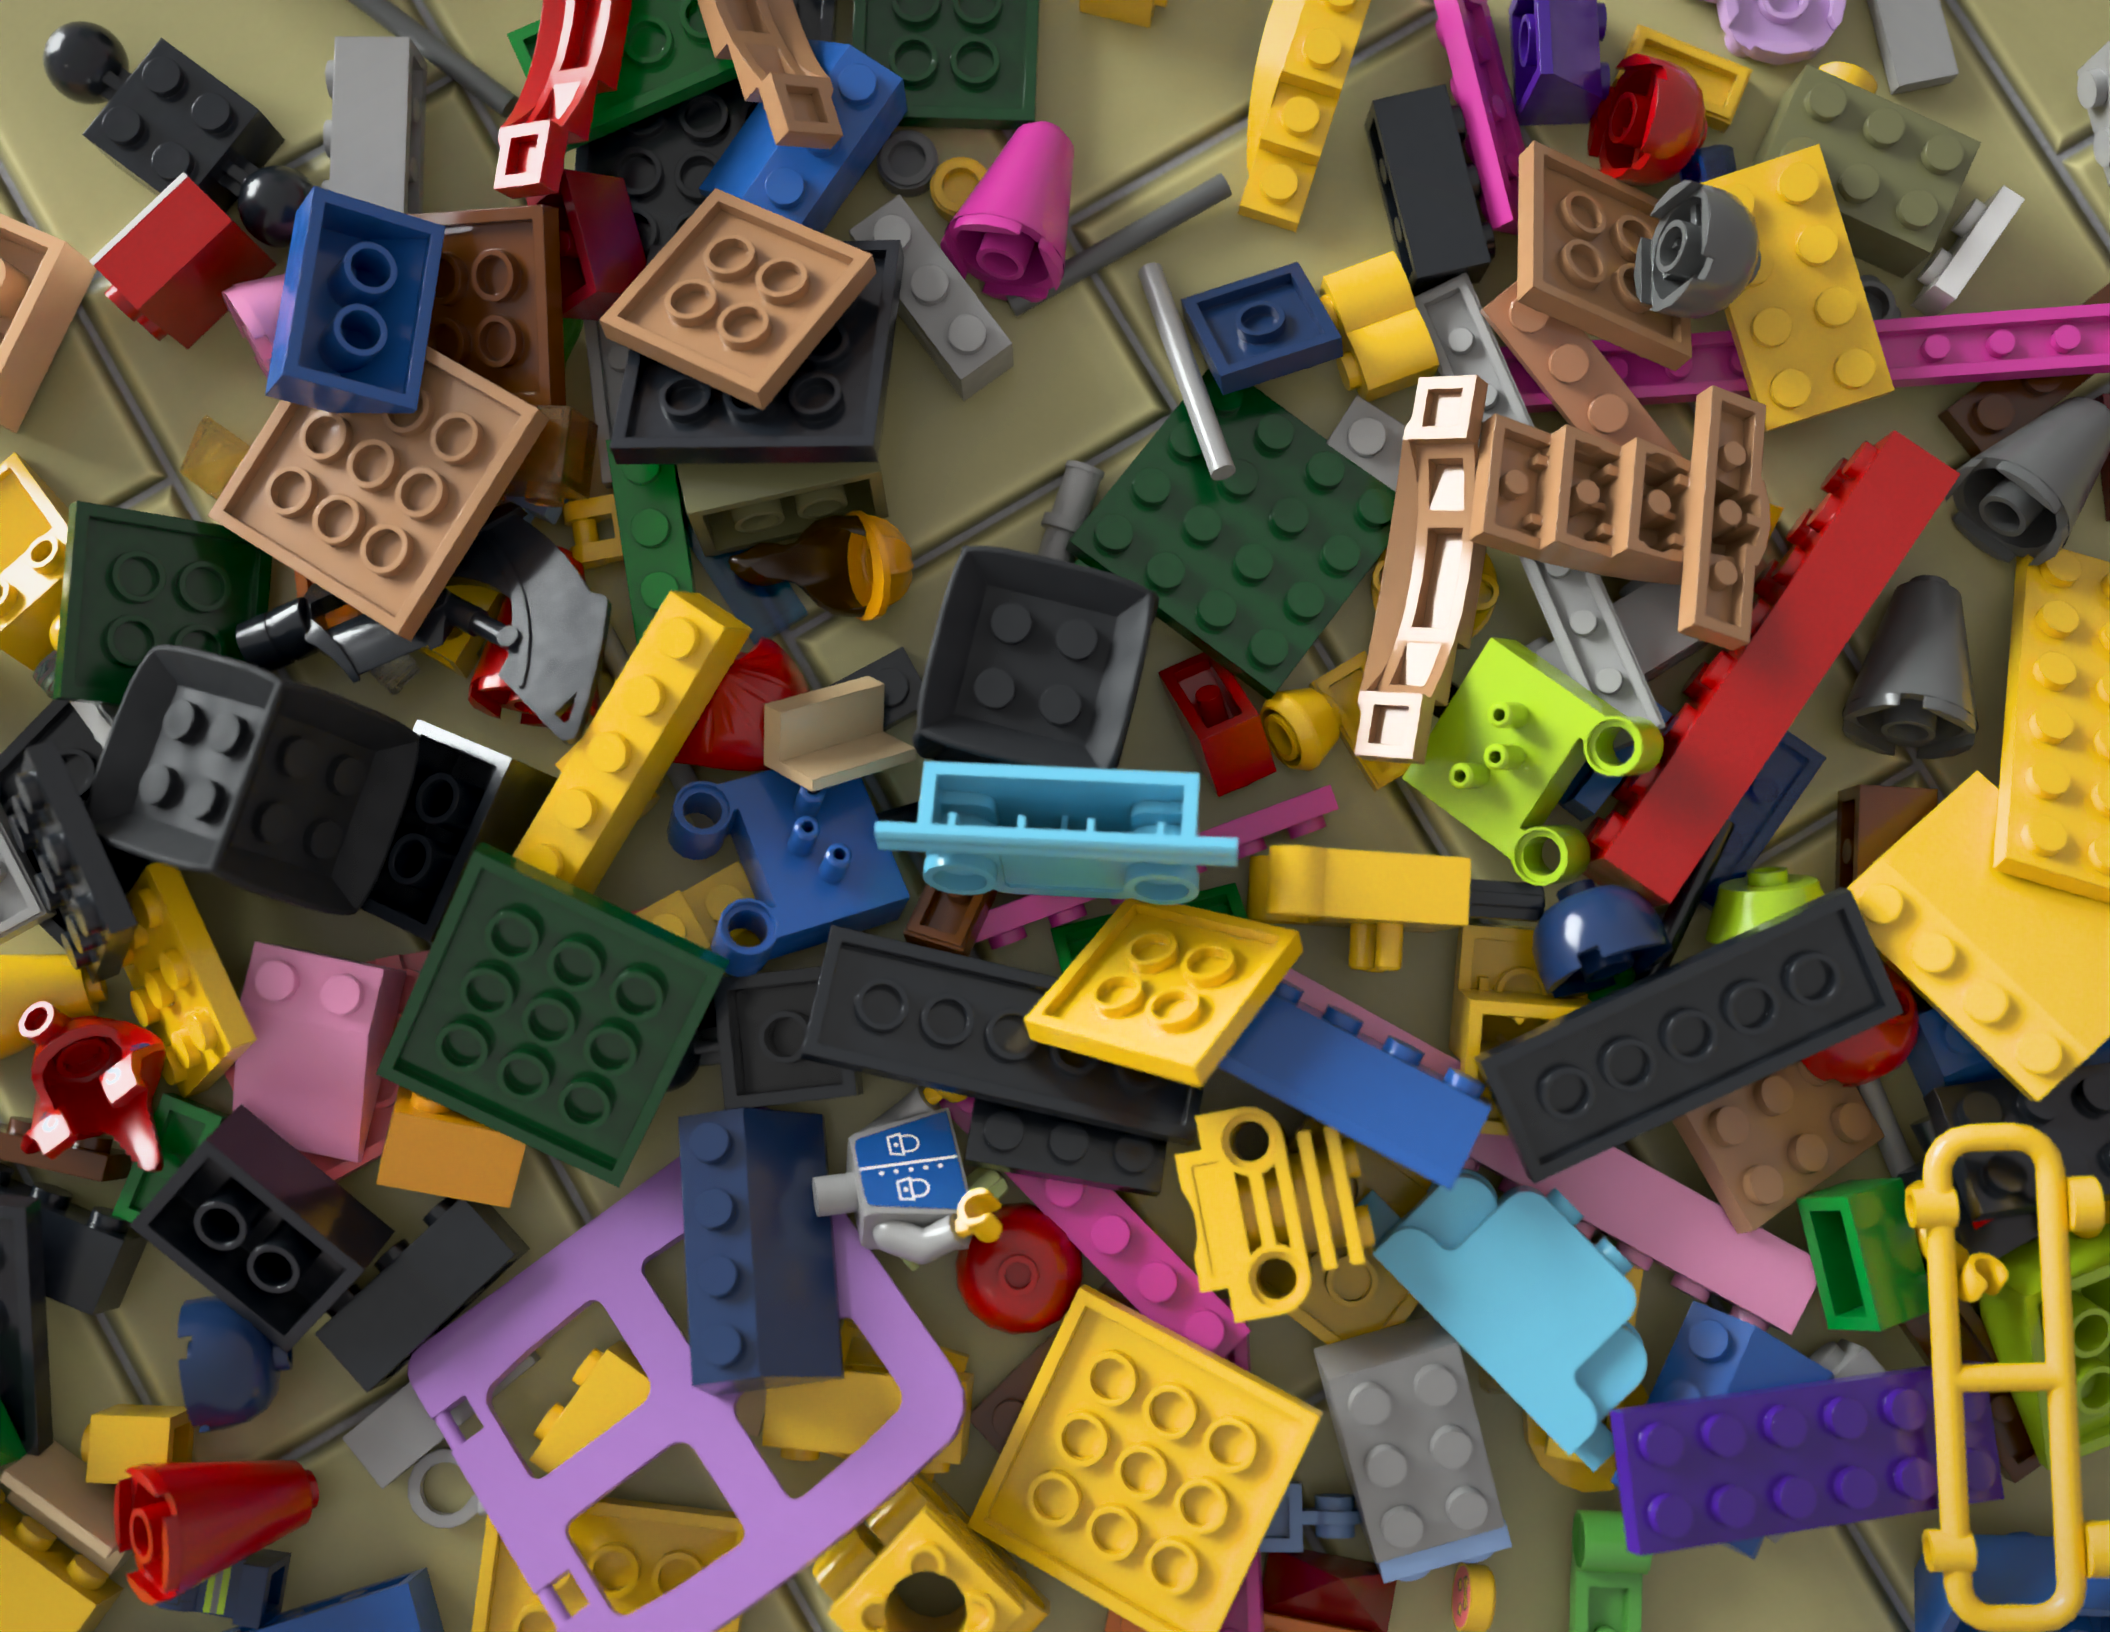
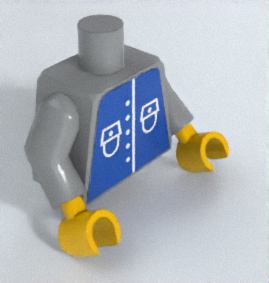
(910, 1183)

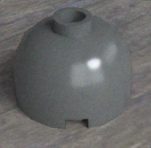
(1699, 252)

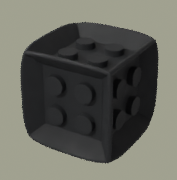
(1033, 663)
(253, 779)

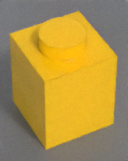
(134, 1436)

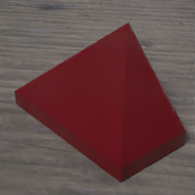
(1327, 1589)

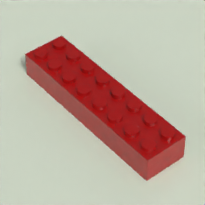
(1755, 692)

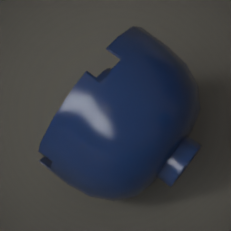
(1596, 937)
(228, 1366)

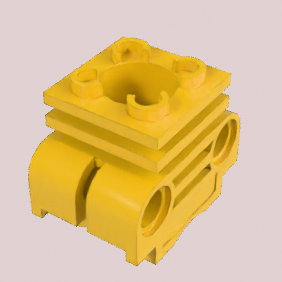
(1270, 1209)
(917, 1533)

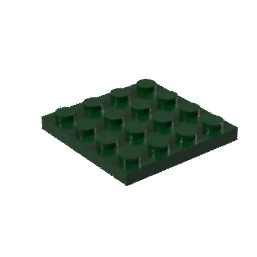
(1249, 559)
(551, 1014)

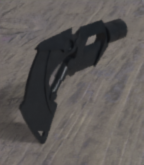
(551, 646)

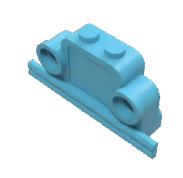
(1059, 832)
(1523, 1299)

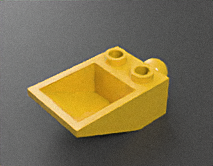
(30, 562)

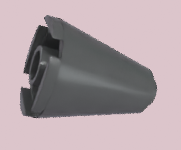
(2033, 483)
(1916, 676)

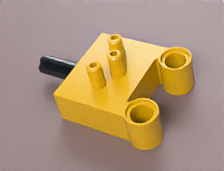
(1380, 897)

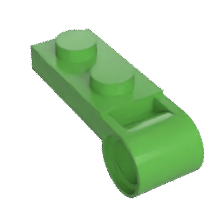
(1604, 1575)

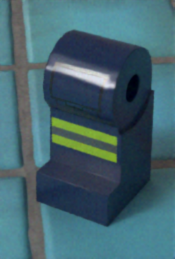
(246, 1592)

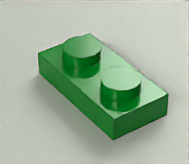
(181, 1129)

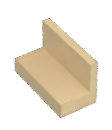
(831, 735)
(57, 1496)

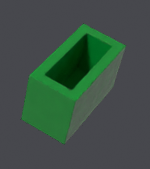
(1864, 1254)

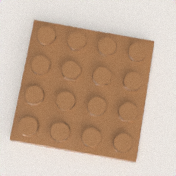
(382, 499)

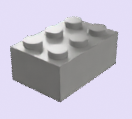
(1409, 1437)

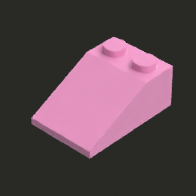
(317, 1046)

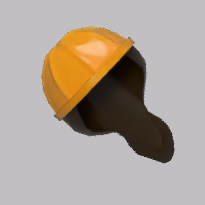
(842, 562)

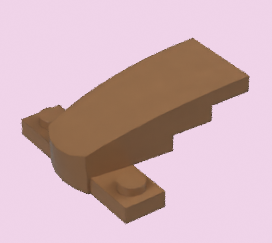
(1637, 508)

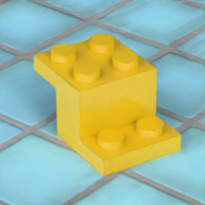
(1498, 997)

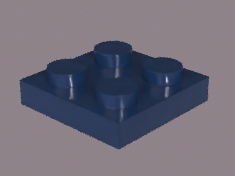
(1261, 328)

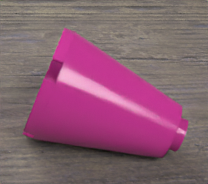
(1017, 217)

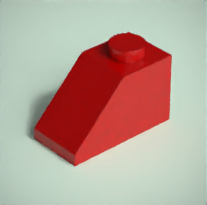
(1218, 723)

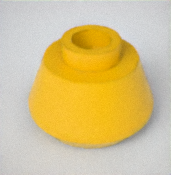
(1301, 726)

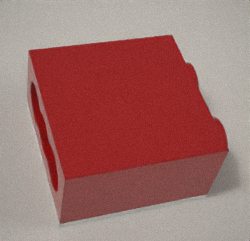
(177, 262)

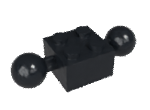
(177, 121)
(761, 1043)

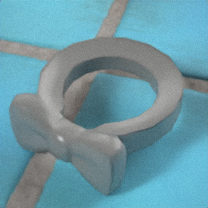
(423, 1508)

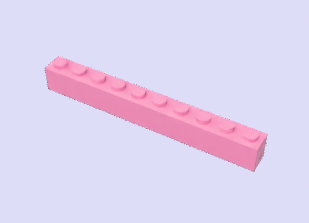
(1638, 1208)

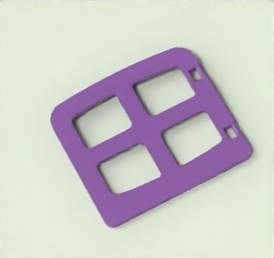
(781, 1533)

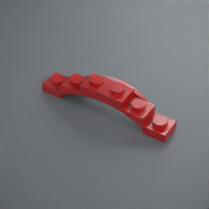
(572, 62)

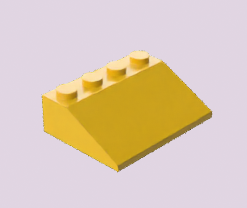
(1989, 951)

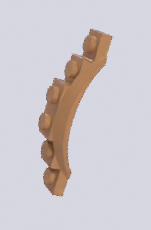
(775, 68)
(1427, 575)

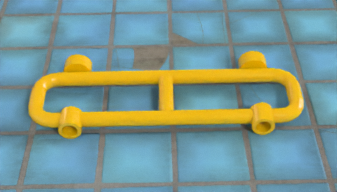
(2062, 1207)

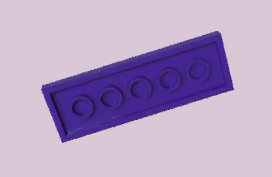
(1790, 1459)

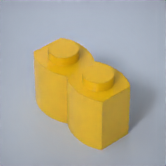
(1379, 327)

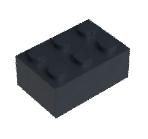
(455, 803)
(262, 1228)

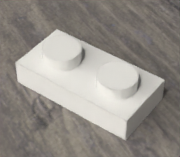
(1977, 231)

